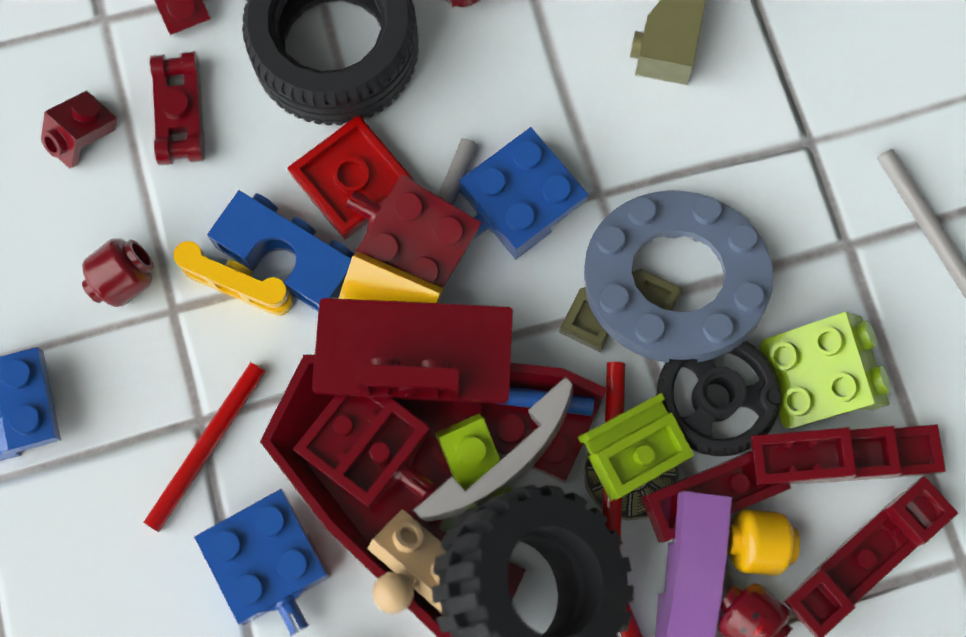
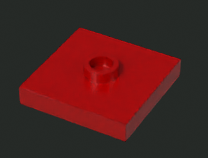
(344, 163)

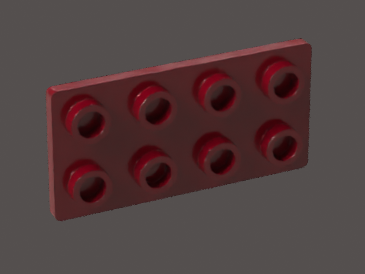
(413, 350)

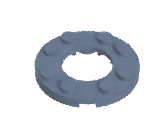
(667, 333)

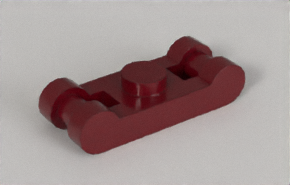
(177, 108)

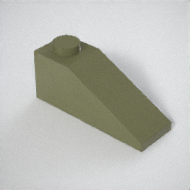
(669, 41)

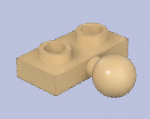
(411, 555)

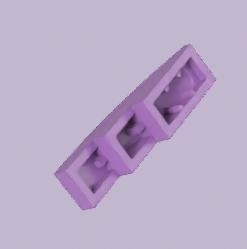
(695, 567)

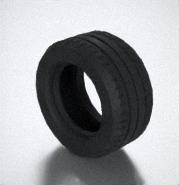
(331, 94)

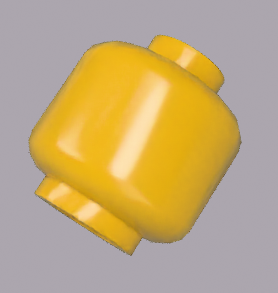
(762, 542)

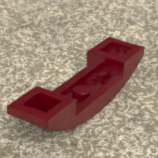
(869, 556)

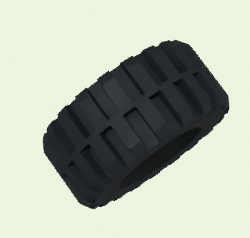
(570, 538)

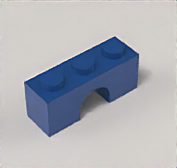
(253, 229)

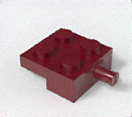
(415, 231)
(366, 447)

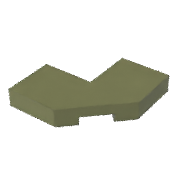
(583, 326)

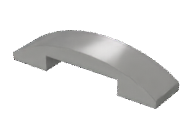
(549, 416)

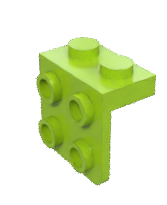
(827, 370)

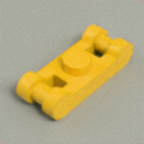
(233, 280)

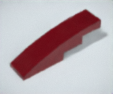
(847, 454)

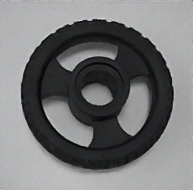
(760, 397)

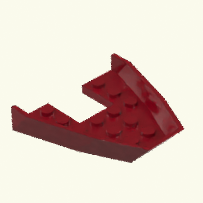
(355, 523)

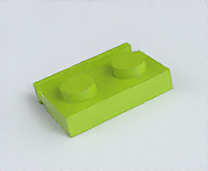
(636, 447)

